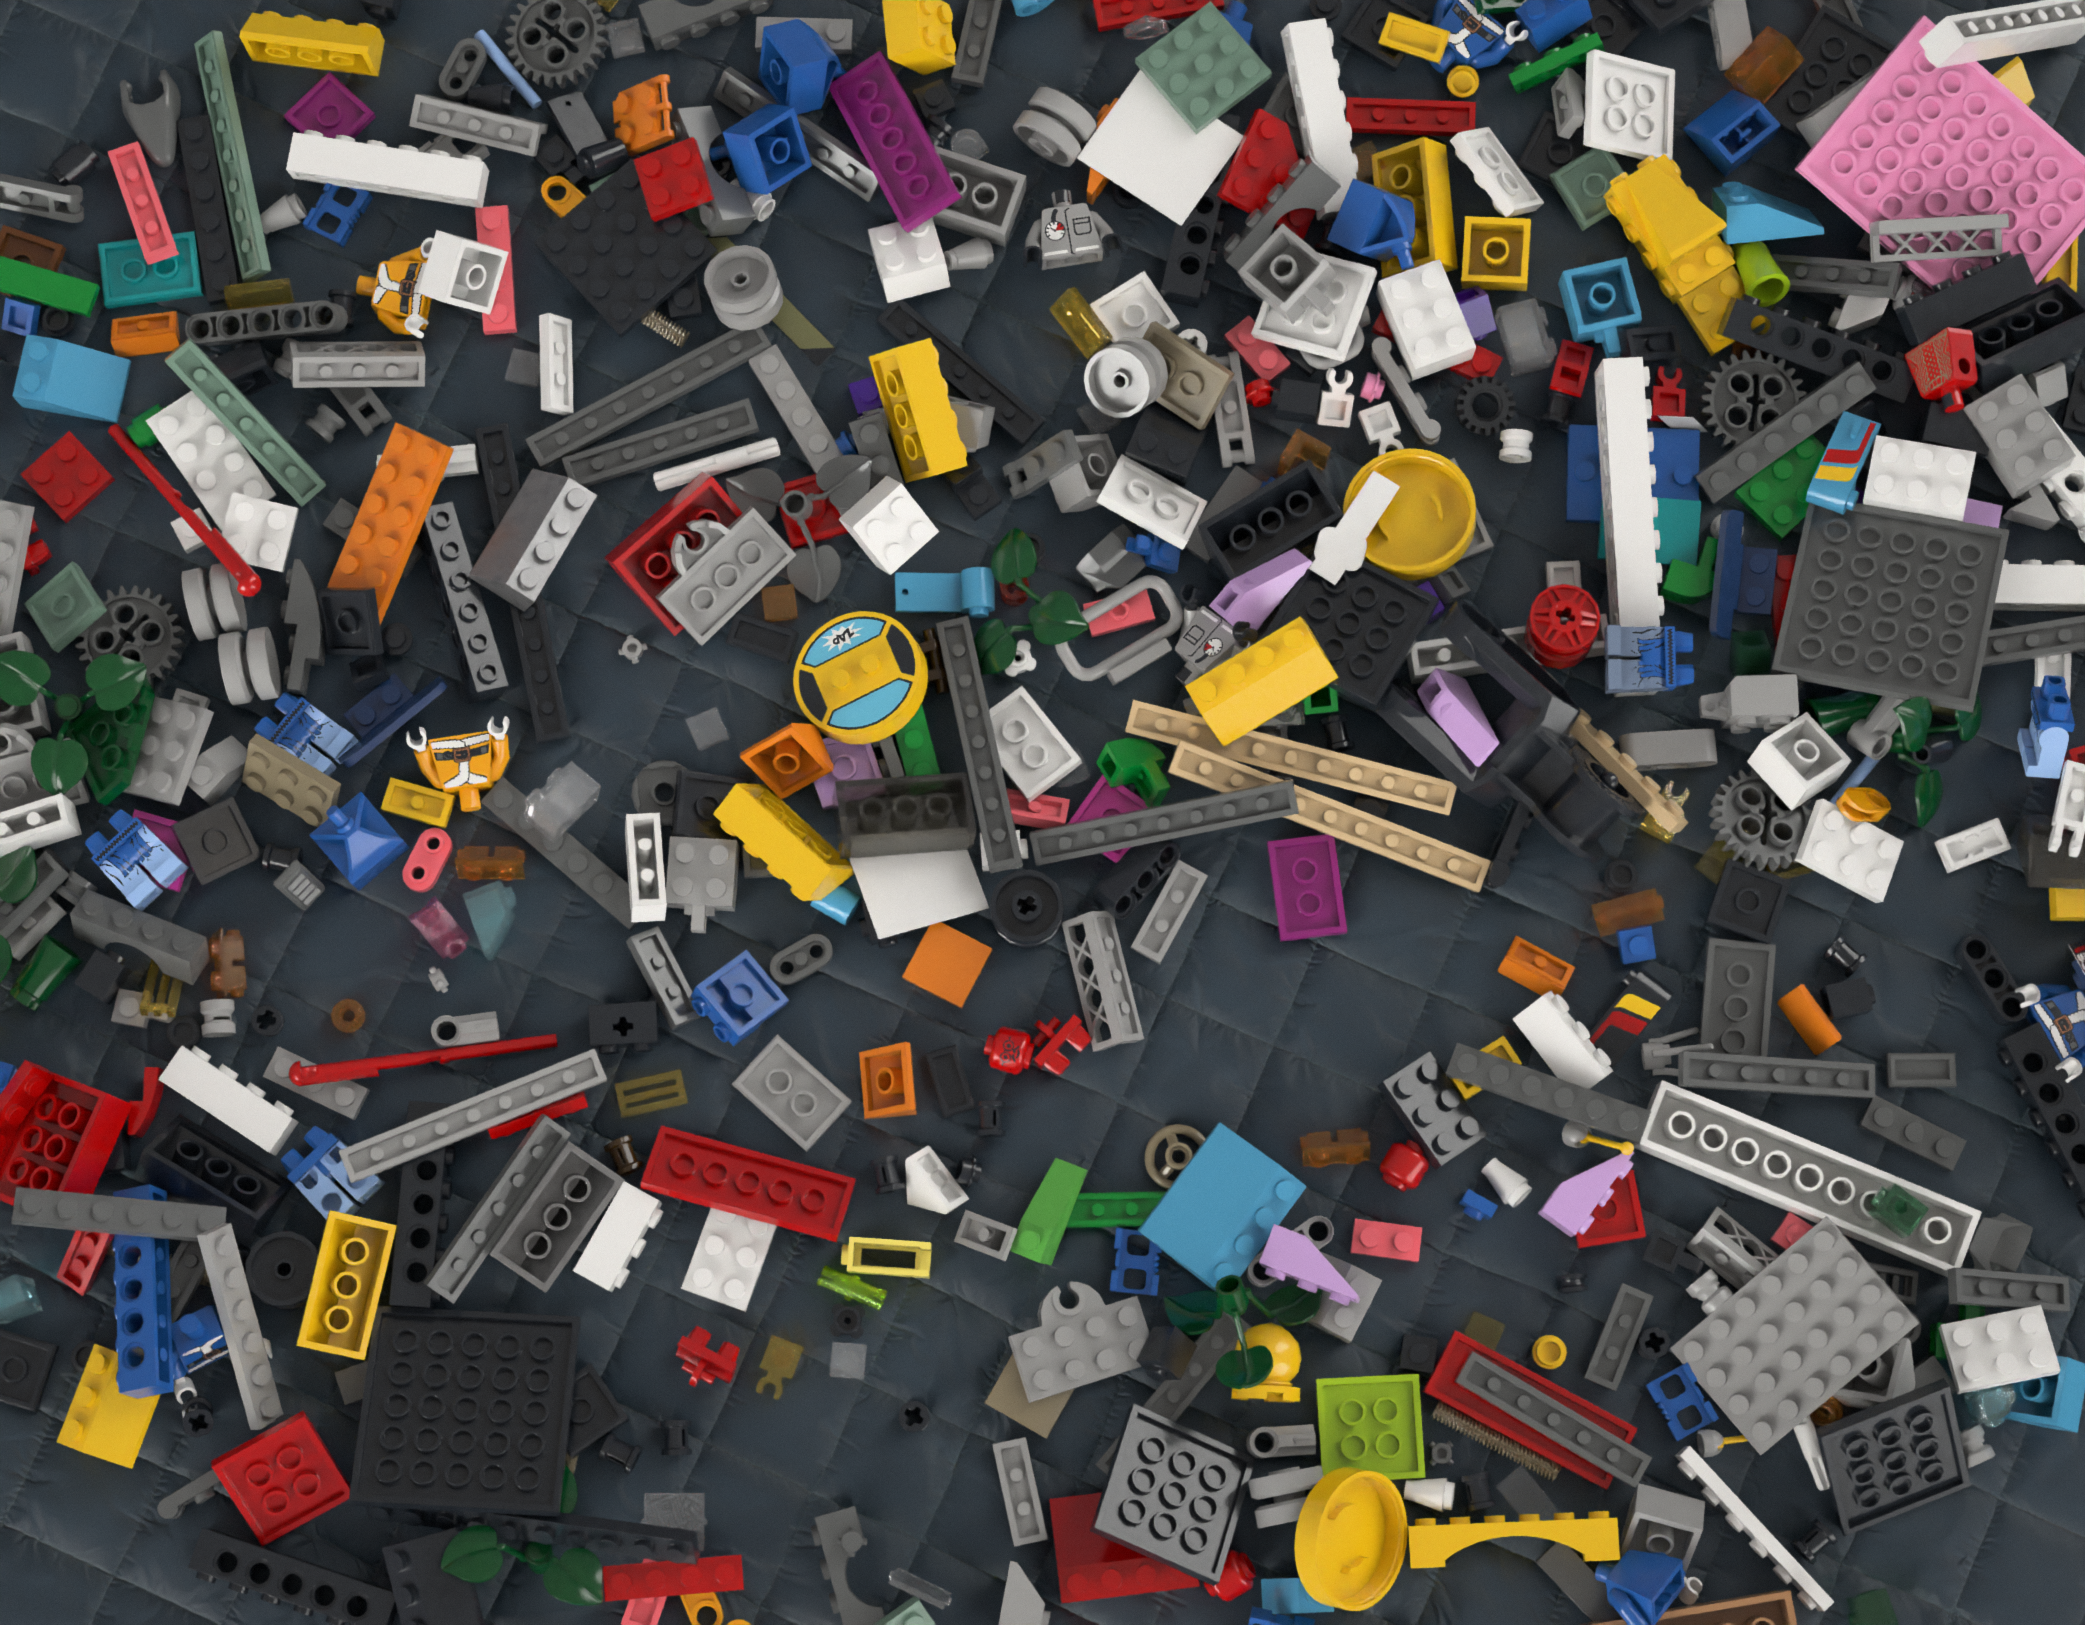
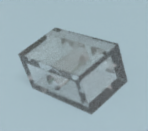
(1525, 337)
(561, 801)

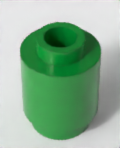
(141, 431)

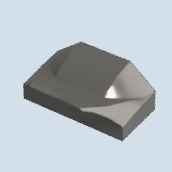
(1109, 563)
(2000, 1243)

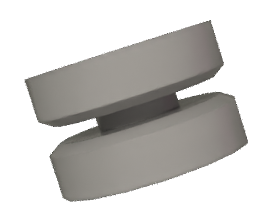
(1054, 126)
(743, 287)
(1125, 377)
(213, 602)
(249, 666)
(1288, 1493)

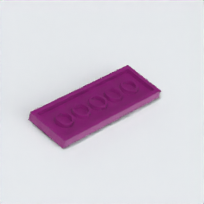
(894, 141)

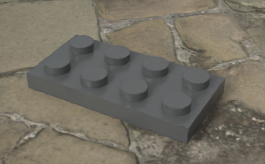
(1737, 997)

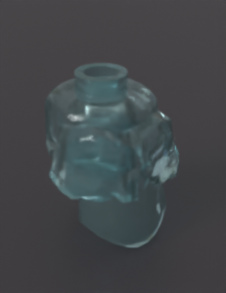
(1990, 1404)

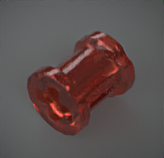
(1015, 599)

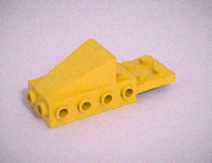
(1679, 244)

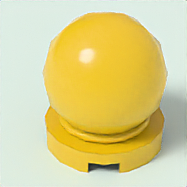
(1286, 1364)

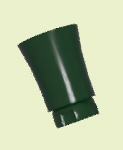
(1840, 711)
(44, 972)

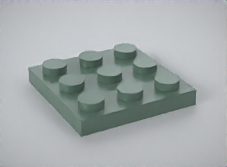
(1203, 67)

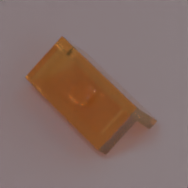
(1304, 447)

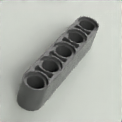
(280, 327)

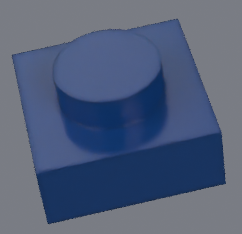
(20, 316)
(1636, 944)
(1477, 1206)

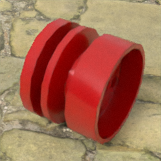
(1556, 643)

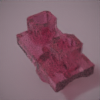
(440, 929)

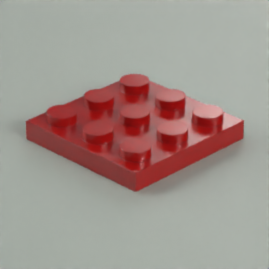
(282, 1478)

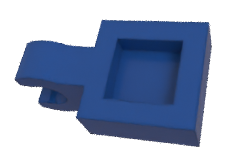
(1156, 552)

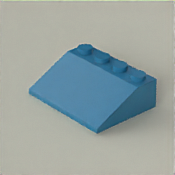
(1221, 1207)

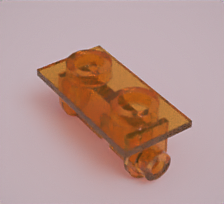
(475, 864)
(1628, 911)
(224, 951)
(1350, 1148)

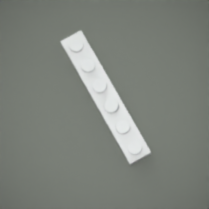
(1762, 1540)

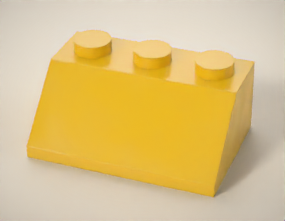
(103, 1419)

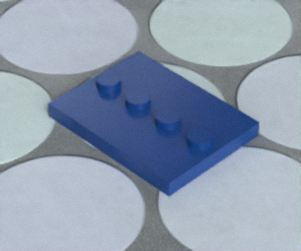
(1674, 459)

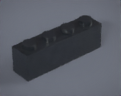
(1966, 298)

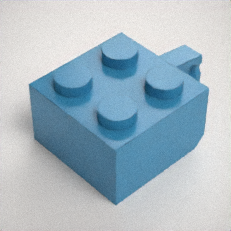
(1600, 303)

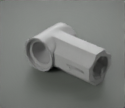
(1874, 733)
(469, 1029)
(1285, 1441)

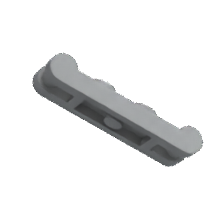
(1411, 404)
(1232, 416)

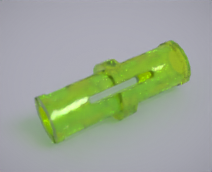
(852, 1288)

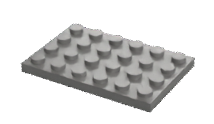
(1794, 1335)

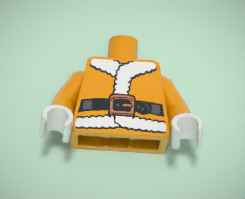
(396, 291)
(464, 762)

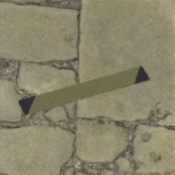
(791, 321)

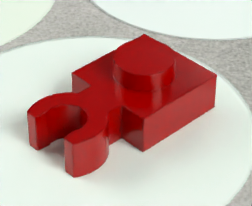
(1666, 397)

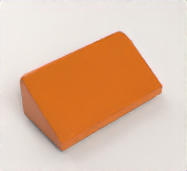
(145, 334)
(1535, 968)
(1809, 1019)

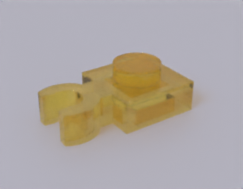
(1652, 826)
(780, 1361)

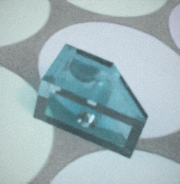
(491, 915)
(18, 1298)

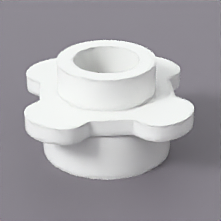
(1026, 663)

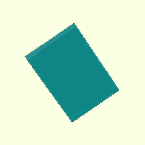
(131, 281)
(1678, 529)

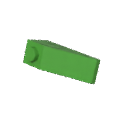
(1049, 1213)

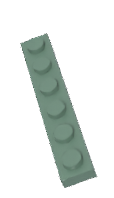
(245, 422)

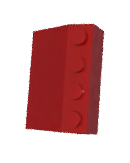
(645, 555)
(62, 1140)
(1098, 1567)

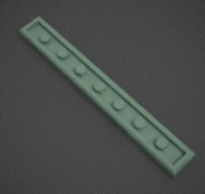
(232, 157)

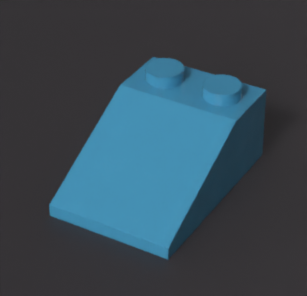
(1760, 216)
(70, 379)

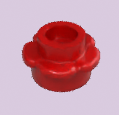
(1258, 392)

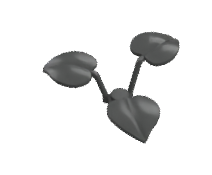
(844, 482)

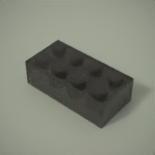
(903, 815)

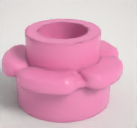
(1372, 387)

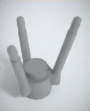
(1657, 1055)

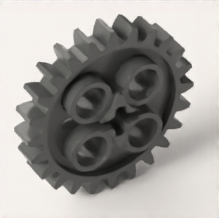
(538, 59)
(1724, 399)
(153, 654)
(1733, 814)

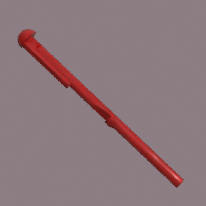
(248, 580)
(369, 1067)

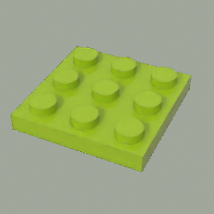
(1371, 1425)

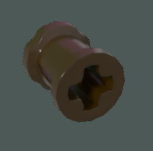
(623, 1156)

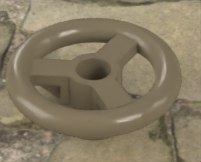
(1169, 1132)

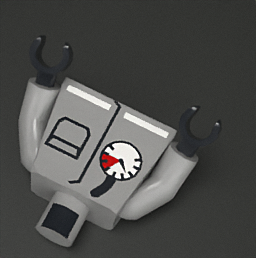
(1068, 235)
(1207, 638)

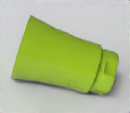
(1760, 273)

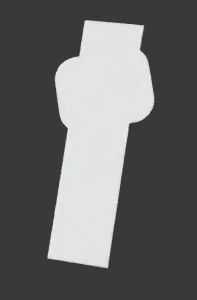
(1346, 545)

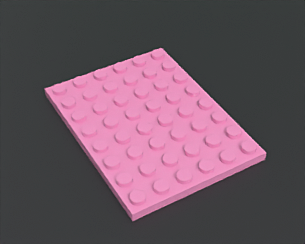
(1950, 147)

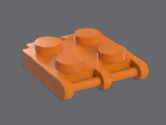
(640, 115)

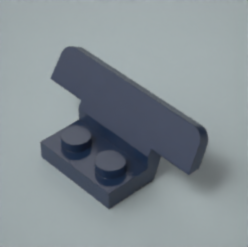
(1741, 578)
(384, 712)

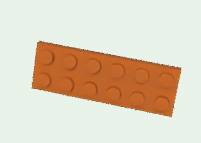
(392, 514)

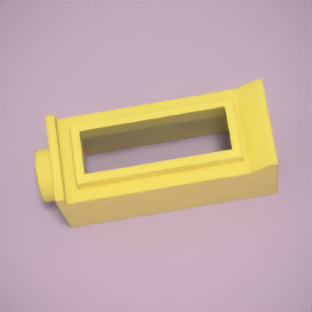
(852, 1257)

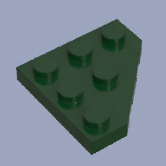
(113, 743)

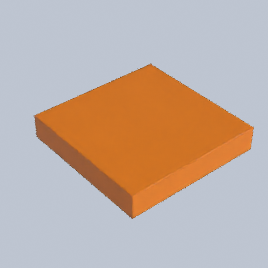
(947, 963)

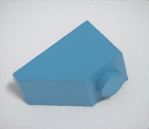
(1288, 1597)

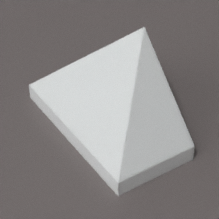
(931, 1184)

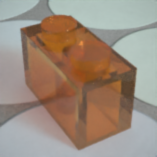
(1764, 65)

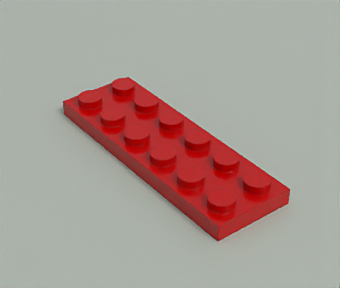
(748, 1183)
(1442, 1387)

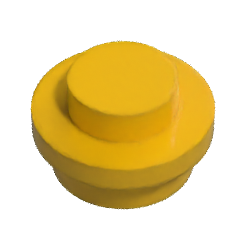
(1462, 81)
(1549, 1352)

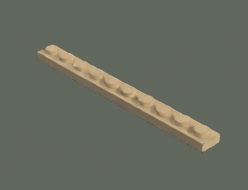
(1296, 759)
(1338, 819)

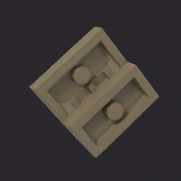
(1011, 1400)

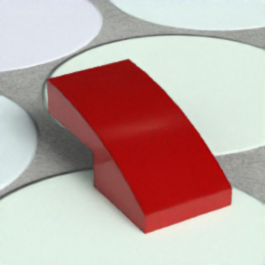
(1571, 368)
(144, 1112)

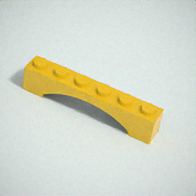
(1593, 1537)

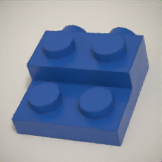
(738, 998)

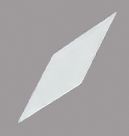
(1676, 422)

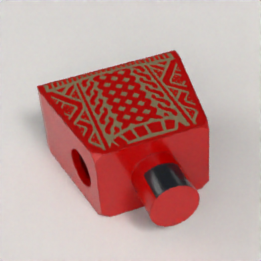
(1944, 367)

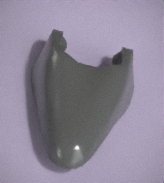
(155, 121)

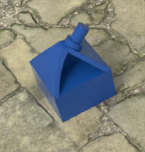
(797, 65)
(765, 149)
(1375, 224)
(358, 840)

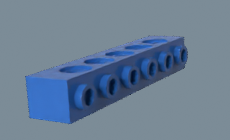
(152, 1307)

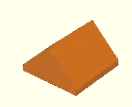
(789, 758)
(888, 1081)

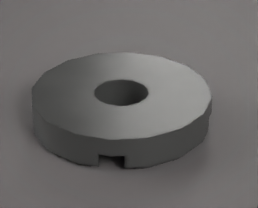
(646, 785)

